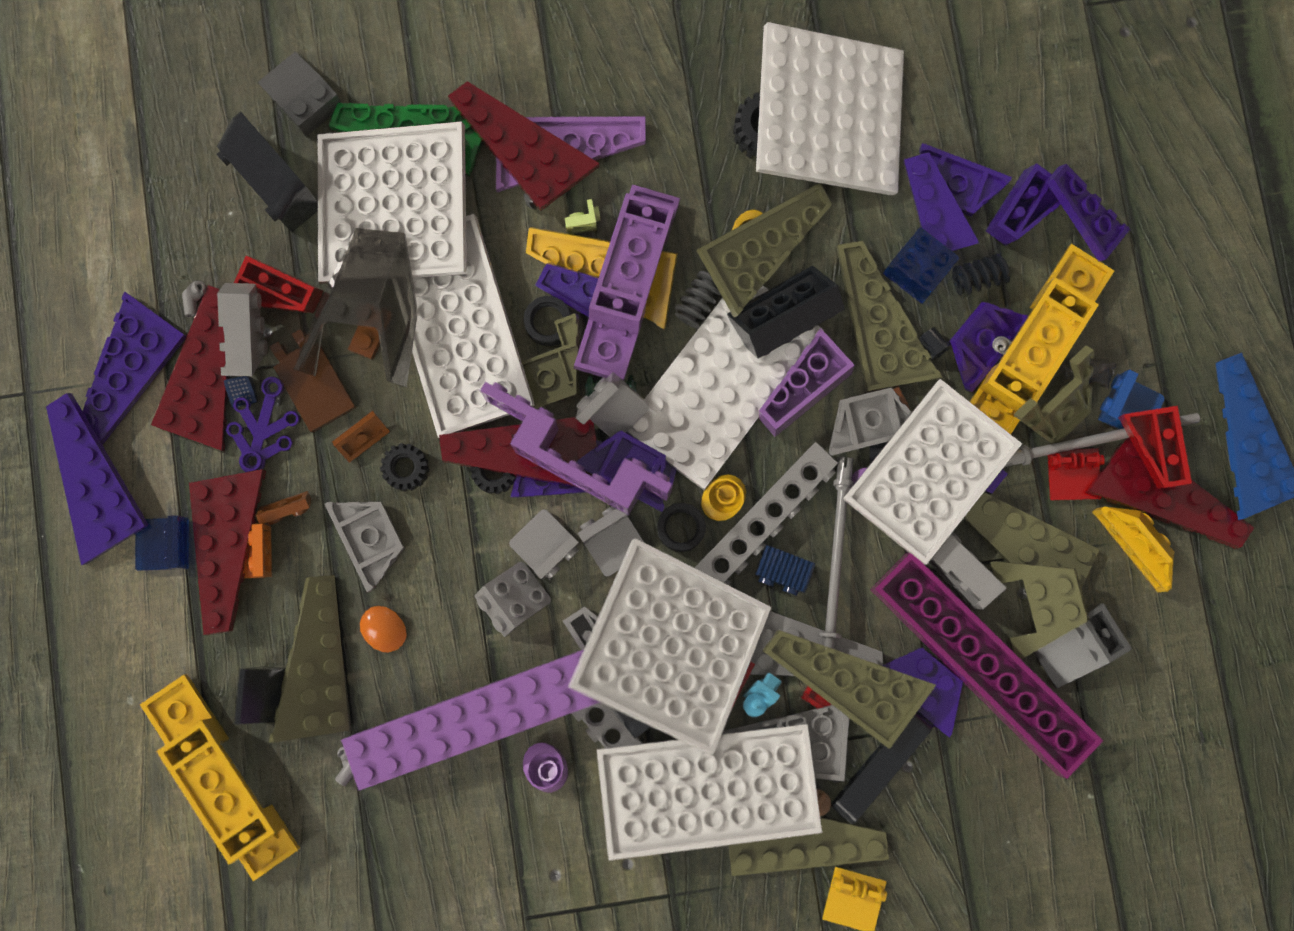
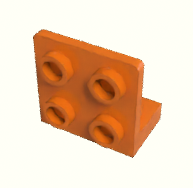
(260, 555)

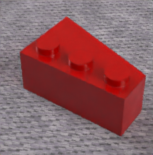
(278, 288)
(1160, 444)

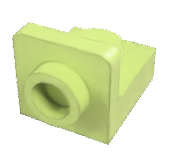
(581, 222)

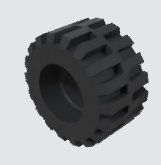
(743, 130)

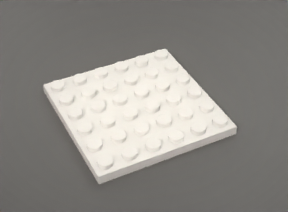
(829, 110)
(395, 183)
(670, 647)

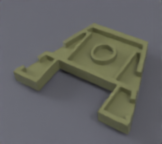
(553, 373)
(1067, 408)
(1053, 600)

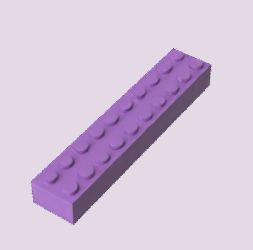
(465, 722)

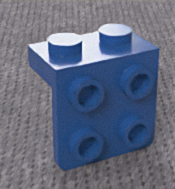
(1128, 398)

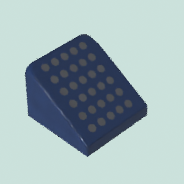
(241, 387)

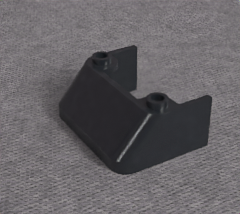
(266, 173)

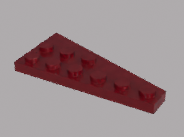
(492, 449)
(221, 525)

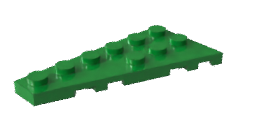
(361, 117)

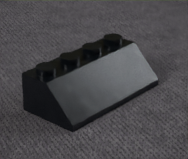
(787, 311)

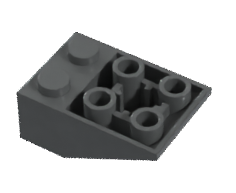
(1083, 648)

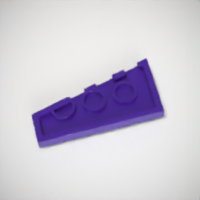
(1084, 209)
(568, 285)

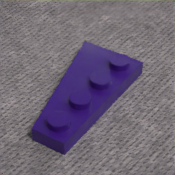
(936, 205)

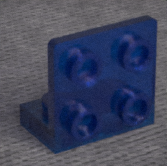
(921, 265)
(163, 544)

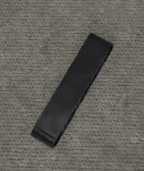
(879, 770)

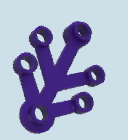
(261, 430)

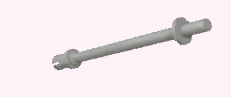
(1026, 454)
(843, 484)

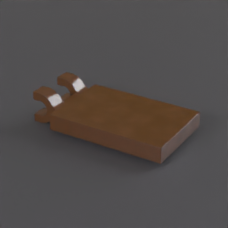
(317, 397)

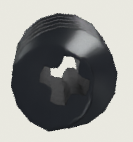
(980, 272)

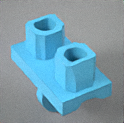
(761, 695)

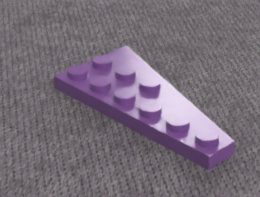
(590, 135)

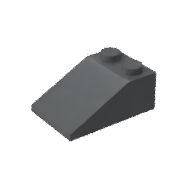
(300, 93)

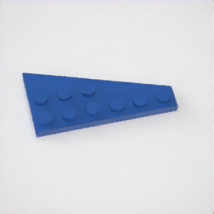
(1254, 446)

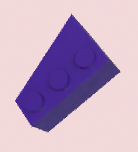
(1024, 206)

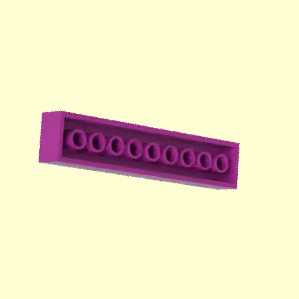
(986, 665)

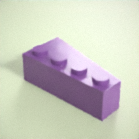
(806, 383)

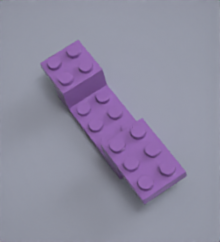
(625, 282)
(533, 443)

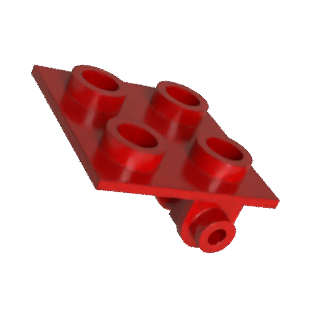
(1073, 473)

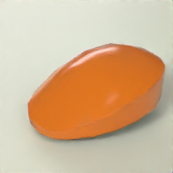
(383, 629)

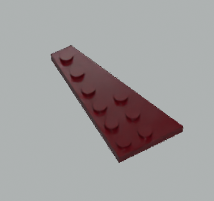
(531, 155)
(196, 390)
(1189, 505)

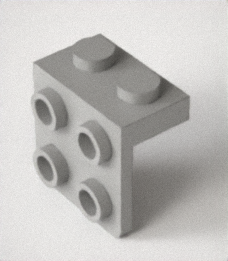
(612, 406)
(609, 539)
(544, 544)
(512, 598)

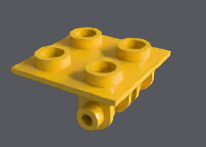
(854, 900)

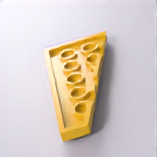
(588, 256)

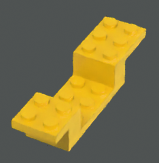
(1044, 338)
(213, 782)

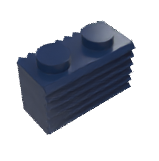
(785, 570)

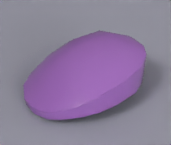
(545, 767)

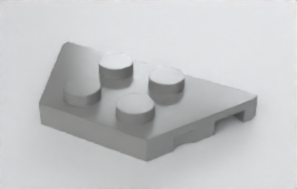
(867, 420)
(367, 538)

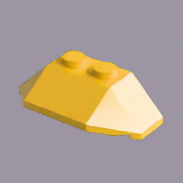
(1141, 543)

